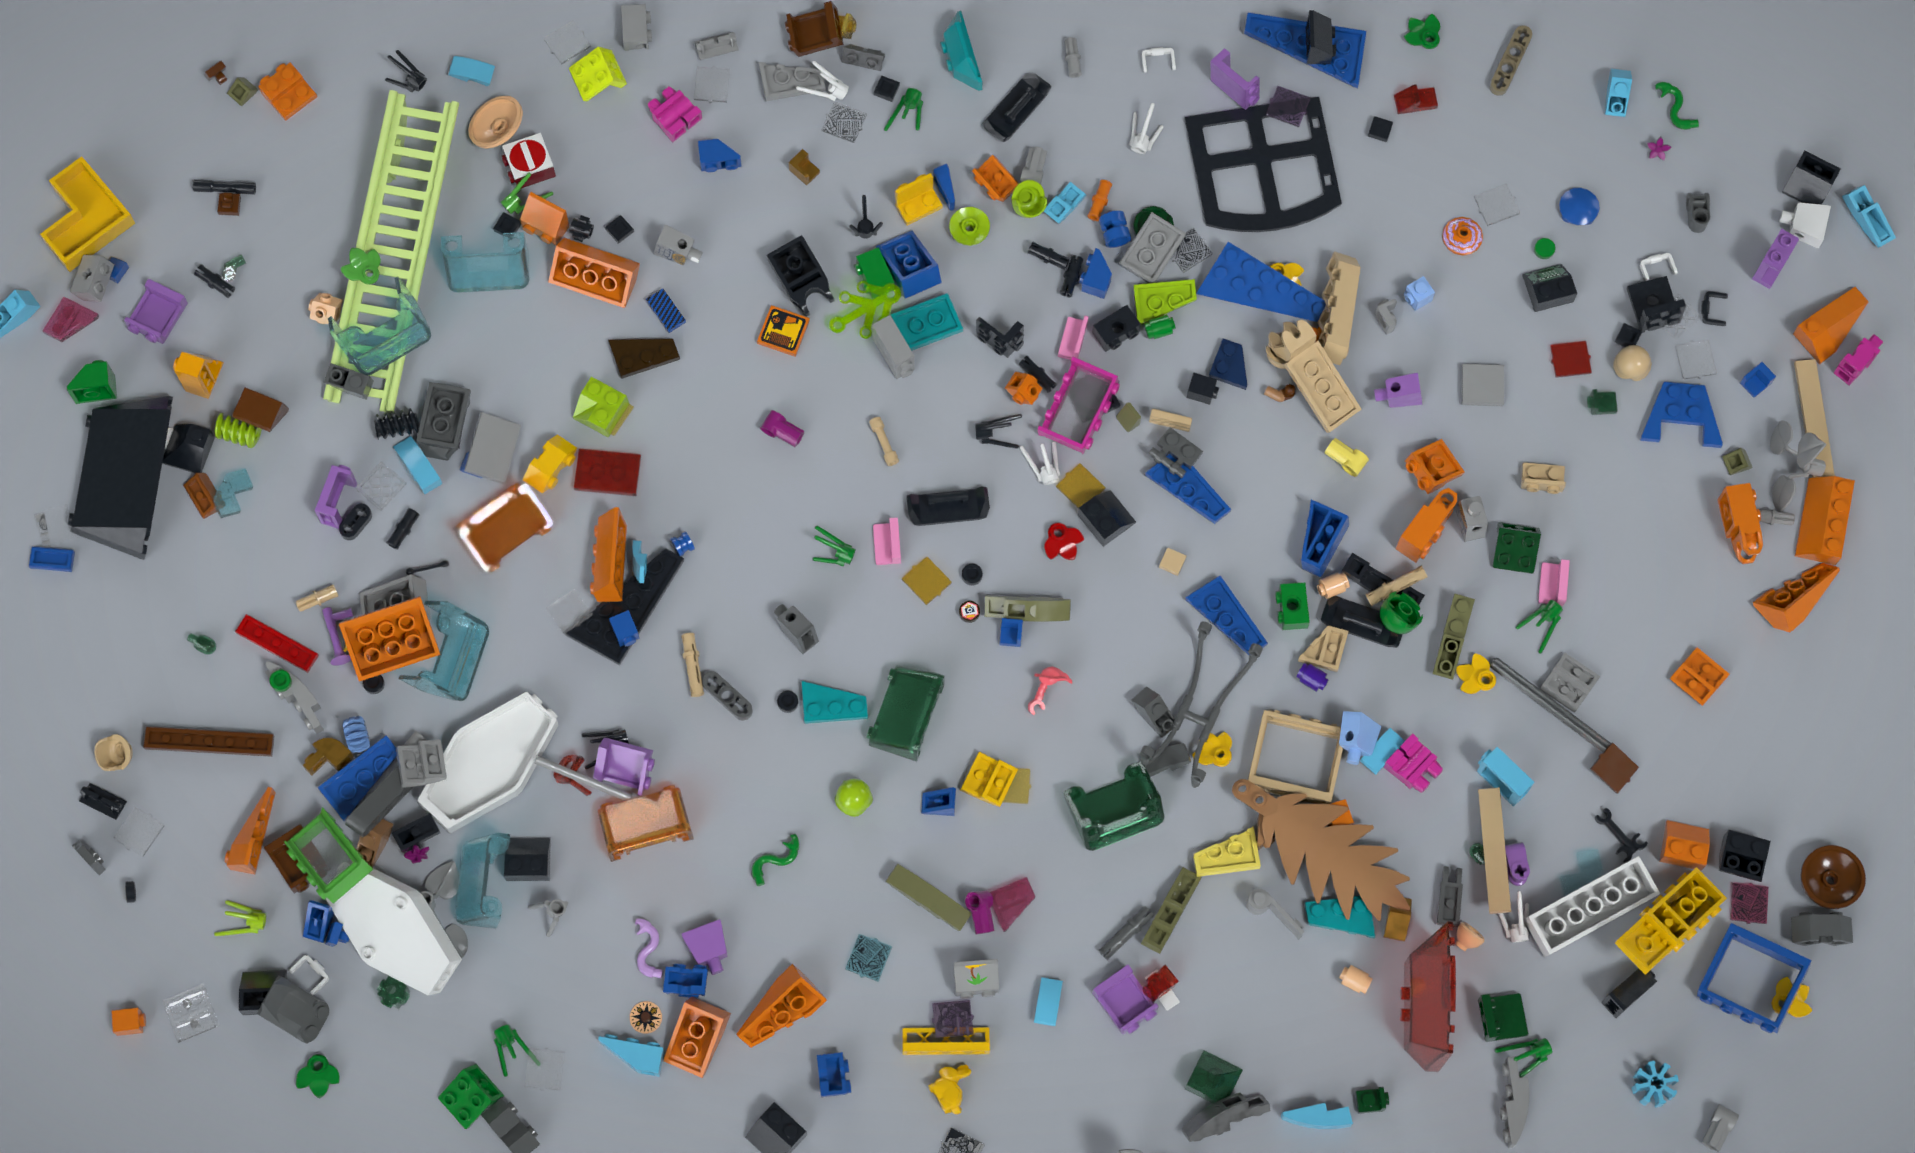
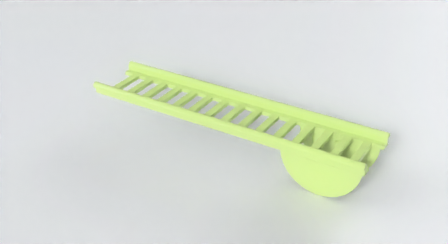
(384, 171)

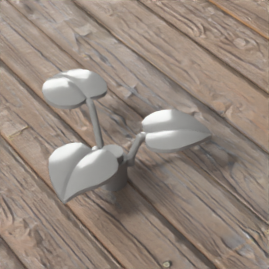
(1808, 450)
(444, 883)

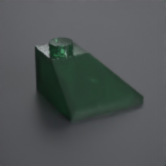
(1213, 1078)

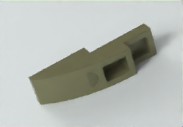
(1028, 609)
(1453, 636)

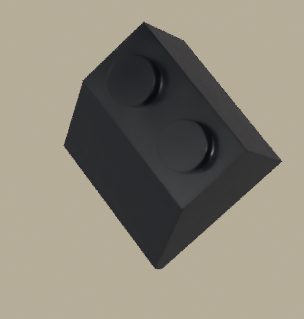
(1319, 39)
(1105, 517)
(528, 859)
(776, 1132)

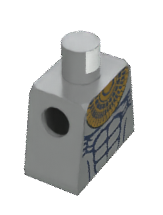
(676, 246)
(1471, 515)

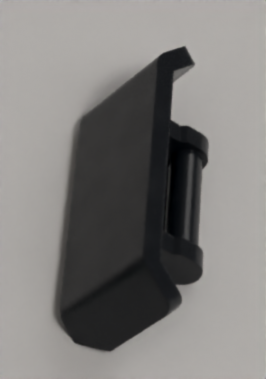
(1017, 106)
(948, 506)
(1358, 621)

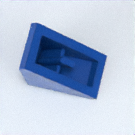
(939, 802)
(317, 921)

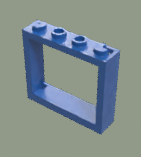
(1766, 947)

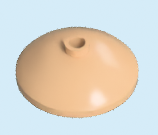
(495, 122)

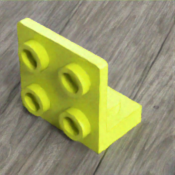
(596, 73)

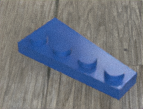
(1191, 490)
(1224, 611)
(355, 780)

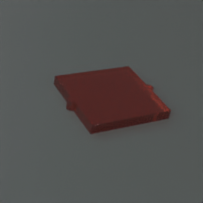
(1570, 359)

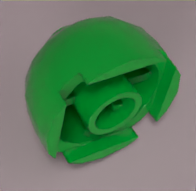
(1400, 613)

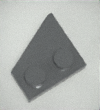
(90, 857)

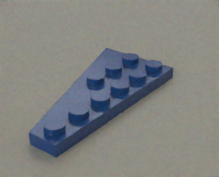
(1290, 38)
(1249, 282)

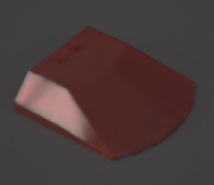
(1429, 999)

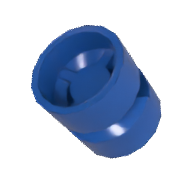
(1114, 225)

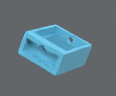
(1504, 773)

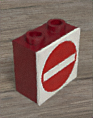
(528, 156)

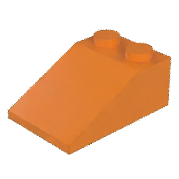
(696, 1036)

